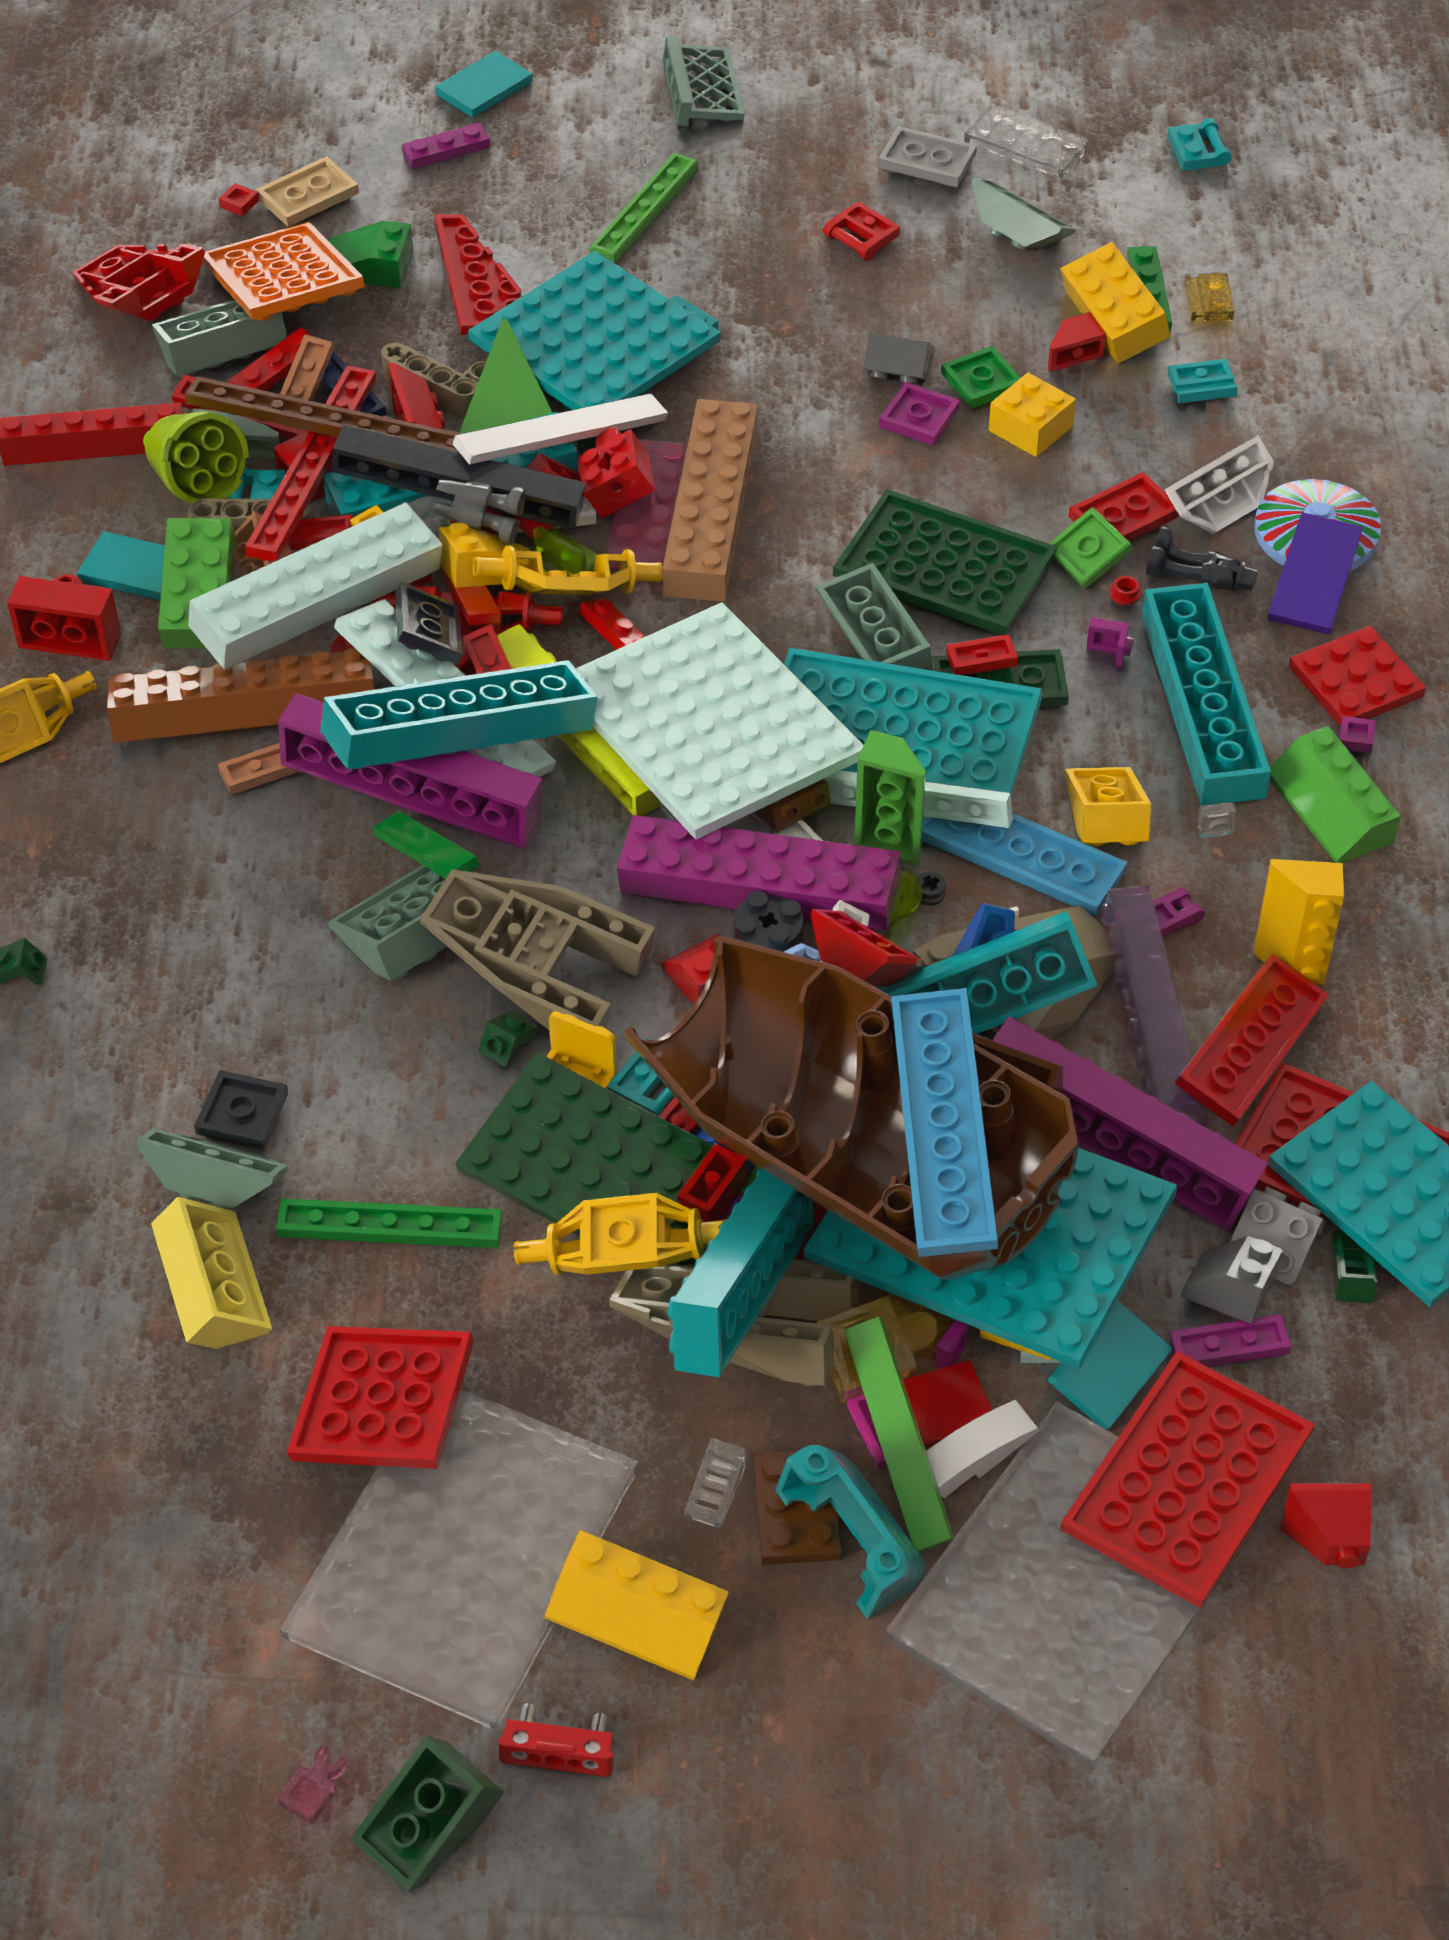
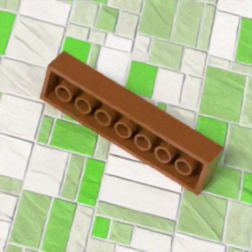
(228, 699)

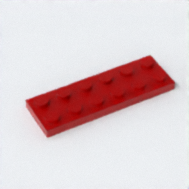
(1251, 1039)

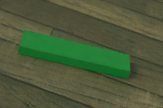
(424, 845)

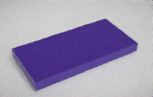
(1315, 573)

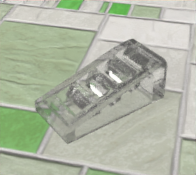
(725, 1460)

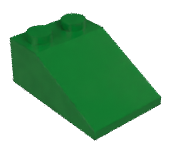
(378, 251)

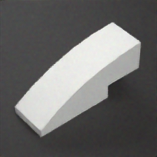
(979, 1446)

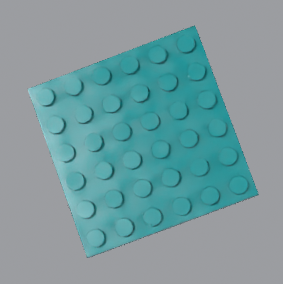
(599, 333)

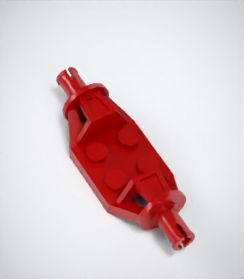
(508, 605)

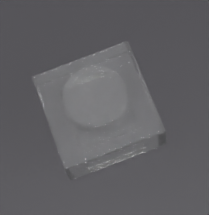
(1216, 820)

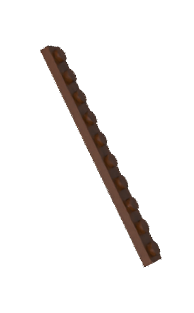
(306, 414)

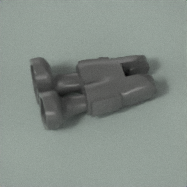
(471, 505)

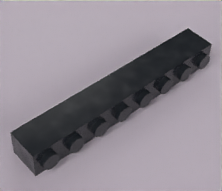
(421, 466)

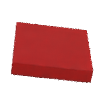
(946, 1400)

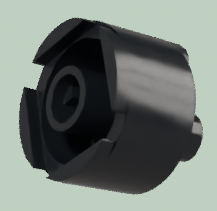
(769, 921)

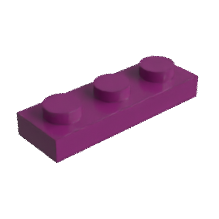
(446, 145)
(1233, 1341)

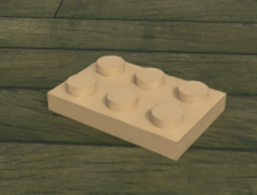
(307, 191)

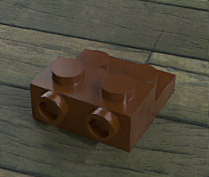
(796, 806)

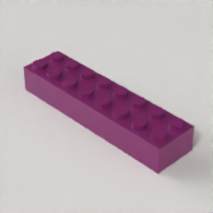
(446, 786)
(731, 863)
(1144, 1134)

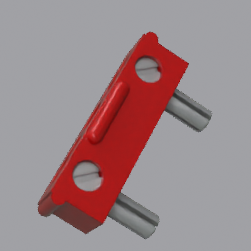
(557, 1746)

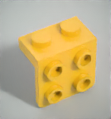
(583, 1048)

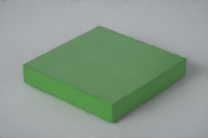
(1090, 547)

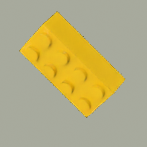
(1117, 300)

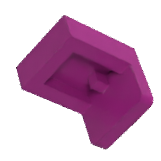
(1110, 637)

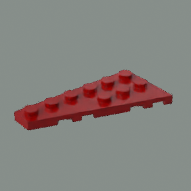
(474, 278)

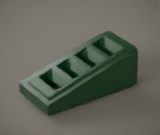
(1353, 1270)

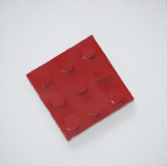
(1357, 676)

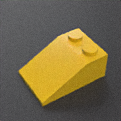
(461, 547)
(1108, 805)

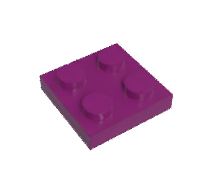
(919, 413)

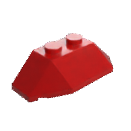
(860, 949)

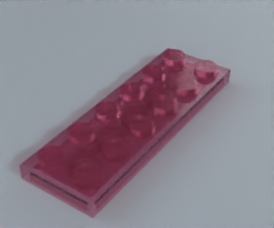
(647, 522)

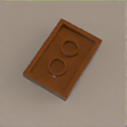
(794, 1530)

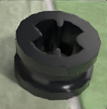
(934, 880)

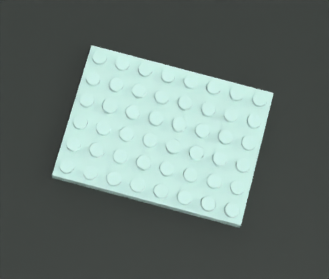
(714, 720)

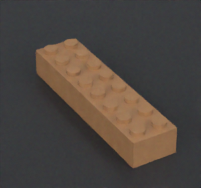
(710, 501)

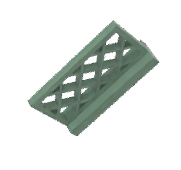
(681, 82)

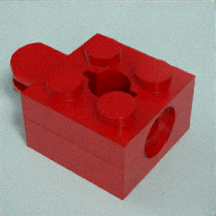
(615, 471)

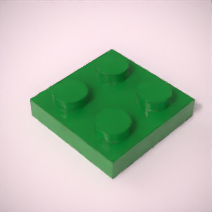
(980, 376)

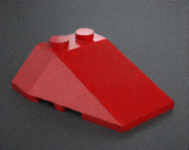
(142, 279)

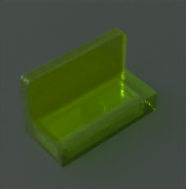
(563, 551)

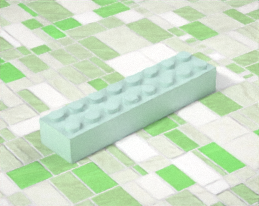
(314, 585)

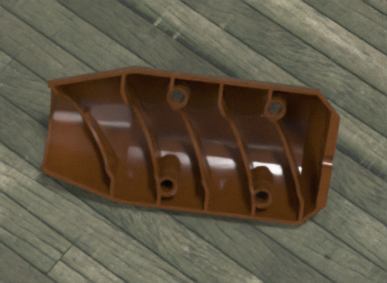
(805, 1082)

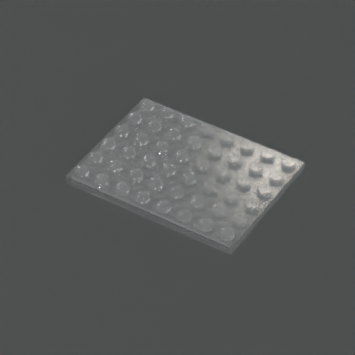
(455, 1565)
(1037, 1614)

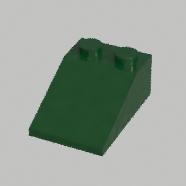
(426, 1812)

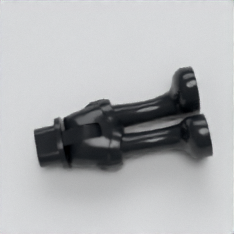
(1211, 568)

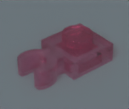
(312, 1790)

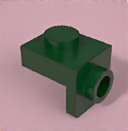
(22, 959)
(504, 1035)

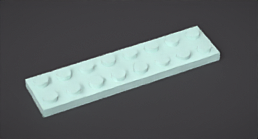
(374, 635)

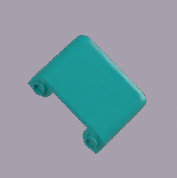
(826, 1476)

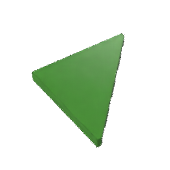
(505, 388)

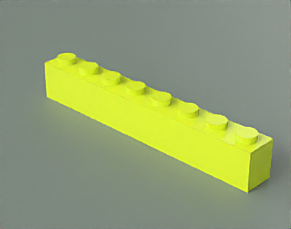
(588, 745)

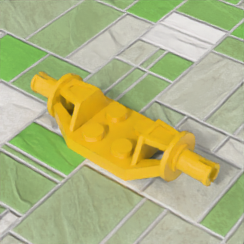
(557, 582)
(23, 709)
(620, 1236)

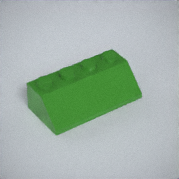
(1334, 796)
(890, 797)

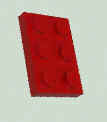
(1130, 506)

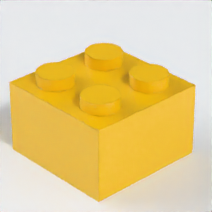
(1032, 414)

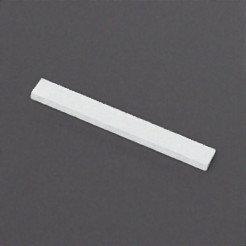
(558, 428)

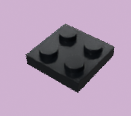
(241, 1109)

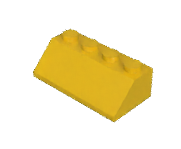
(1301, 915)
(636, 1604)

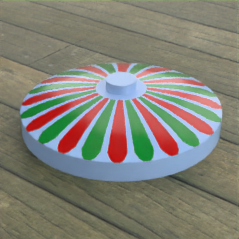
(1282, 507)

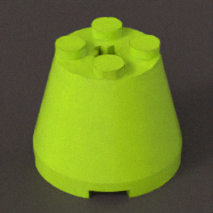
(197, 454)

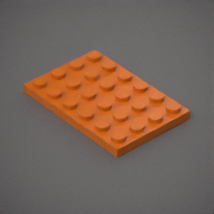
(282, 271)

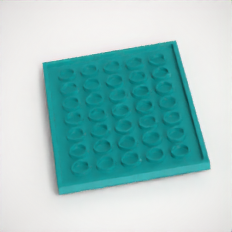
(1054, 1290)

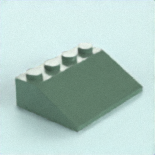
(388, 928)

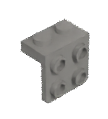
(1283, 1226)

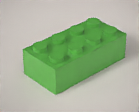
(196, 561)

